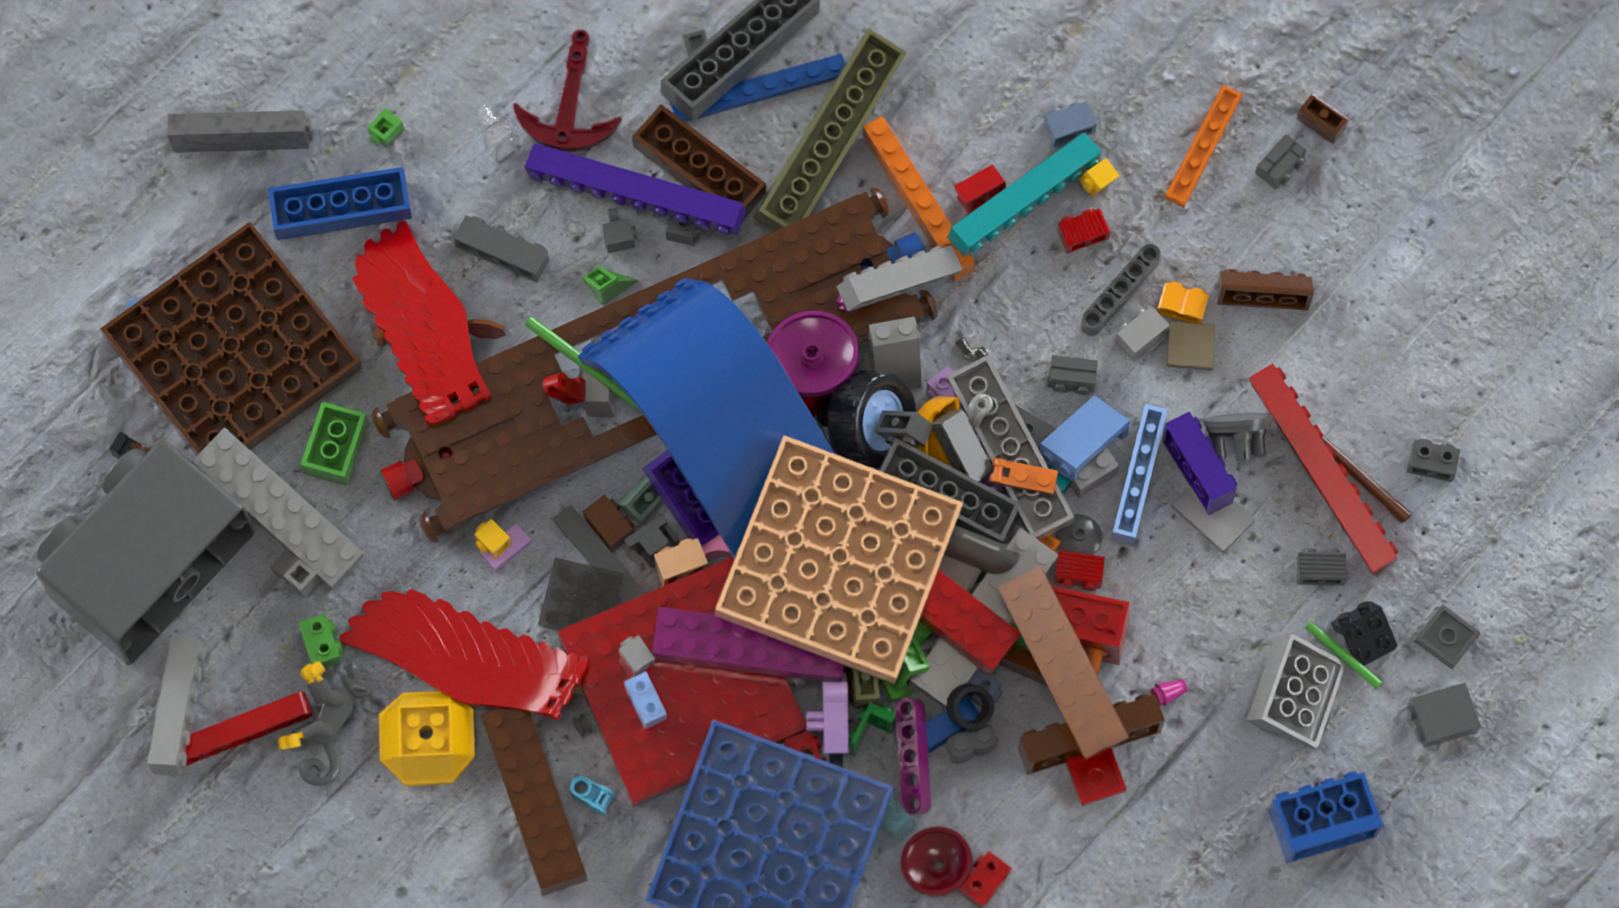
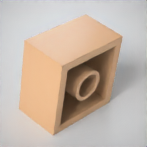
(679, 561)

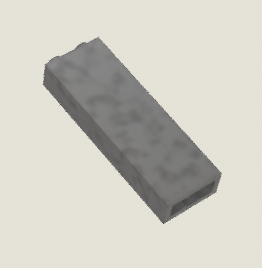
(239, 131)

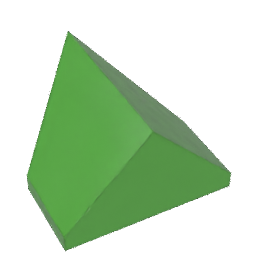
(606, 283)

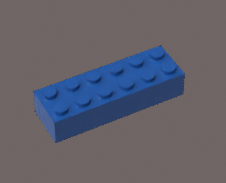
(339, 203)

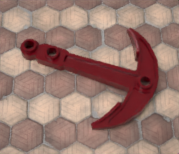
(575, 138)

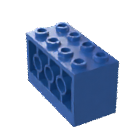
(1325, 832)

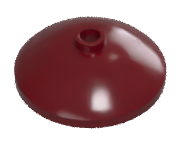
(933, 847)

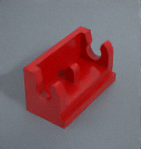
(979, 188)

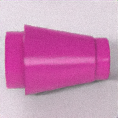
(1169, 691)

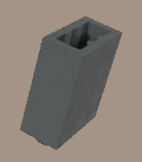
(1443, 715)

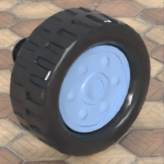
(856, 412)

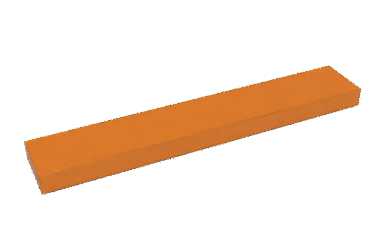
(1203, 146)

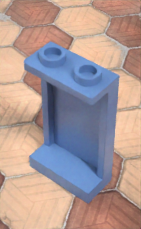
(1083, 437)

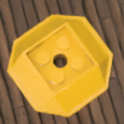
(430, 760)

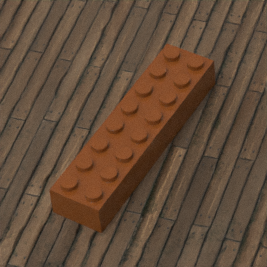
(1063, 662)

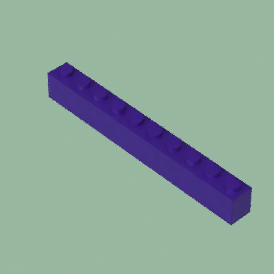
(635, 189)

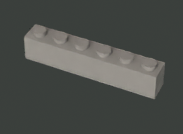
(899, 278)
(176, 705)

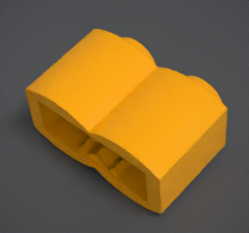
(1182, 303)

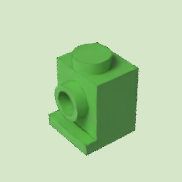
(385, 122)

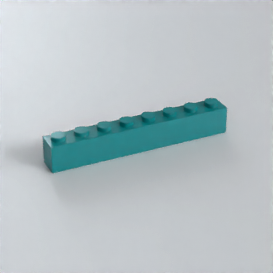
(1024, 195)

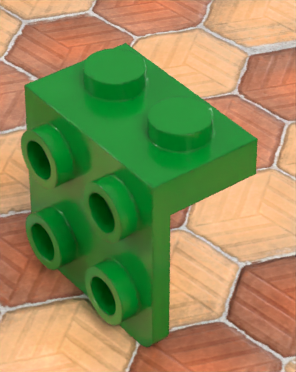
(879, 717)

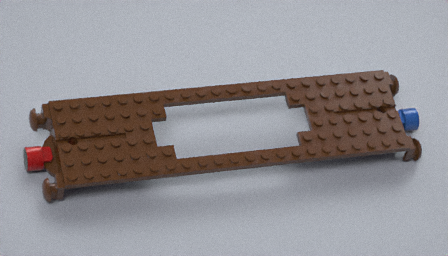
(516, 436)

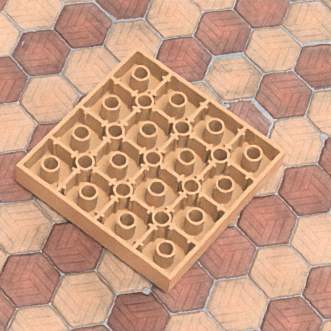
(838, 559)

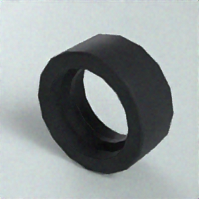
(986, 710)

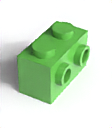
(320, 642)

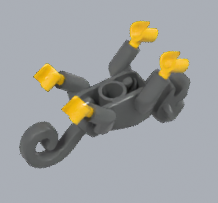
(331, 714)

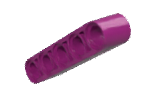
(920, 765)

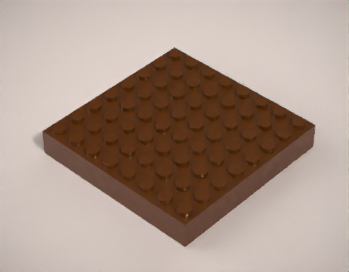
(231, 344)

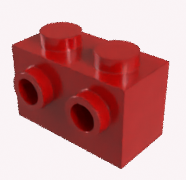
(985, 879)

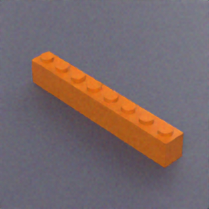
(912, 189)

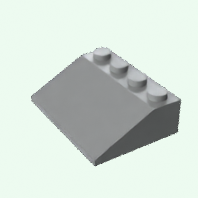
(1296, 690)

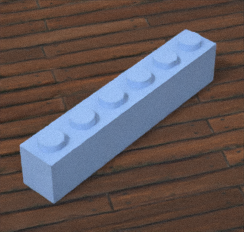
(1139, 475)

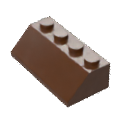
(1264, 290)

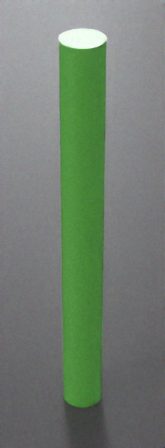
(1343, 654)

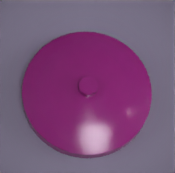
(815, 351)

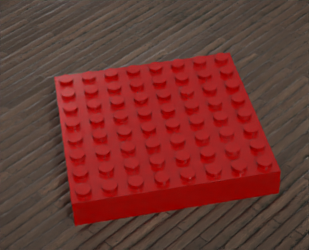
(692, 695)

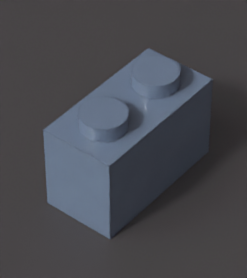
(1069, 123)

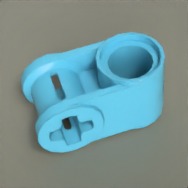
(593, 795)

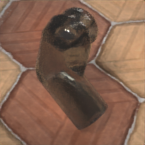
(969, 353)

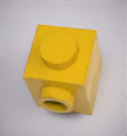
(1099, 177)
(491, 539)

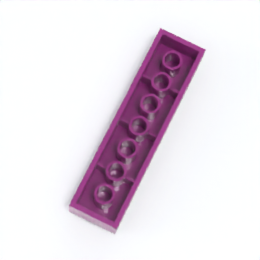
(718, 643)

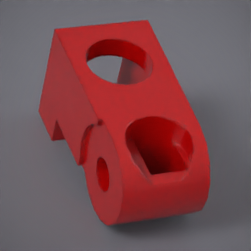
(565, 389)

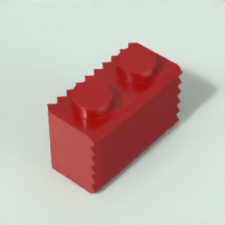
(1083, 230)
(1079, 570)

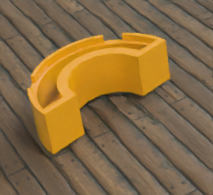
(932, 411)

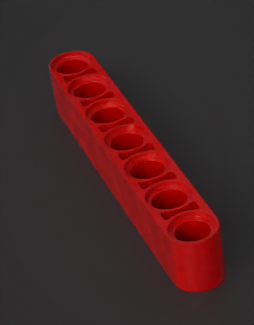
(247, 727)

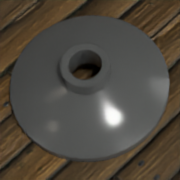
(1088, 543)

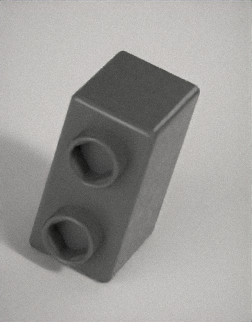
(142, 549)

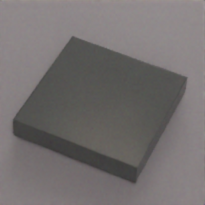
(1447, 636)

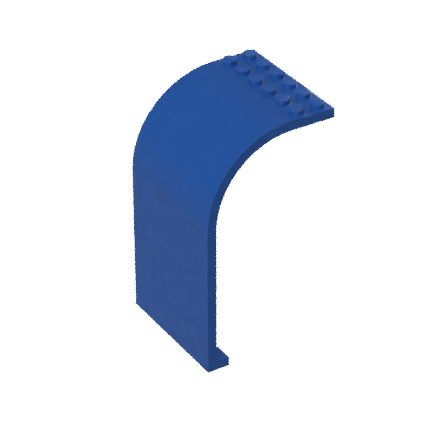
(708, 395)

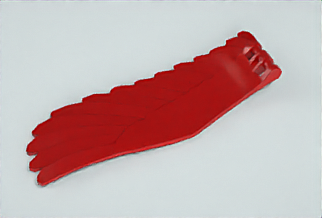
(421, 323)
(465, 656)

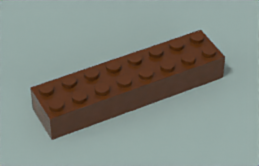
(534, 799)

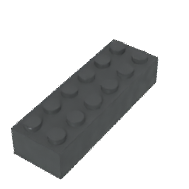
(982, 509)

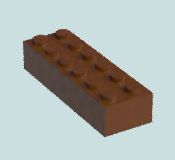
(696, 160)
(1057, 744)

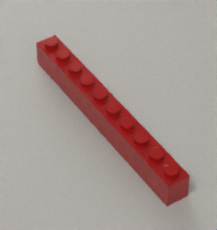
(1323, 469)

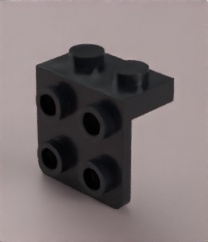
(1366, 632)

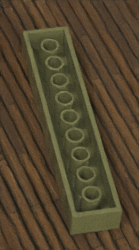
(831, 131)

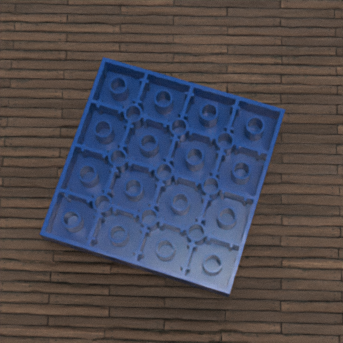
(768, 829)

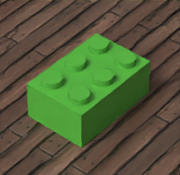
(334, 443)

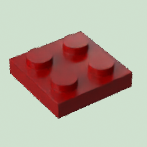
(1096, 777)

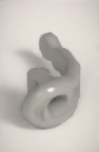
(979, 408)

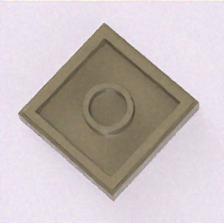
(1191, 345)

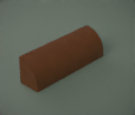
(1022, 662)

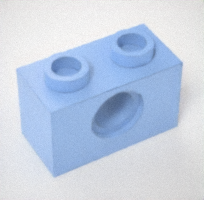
(645, 700)

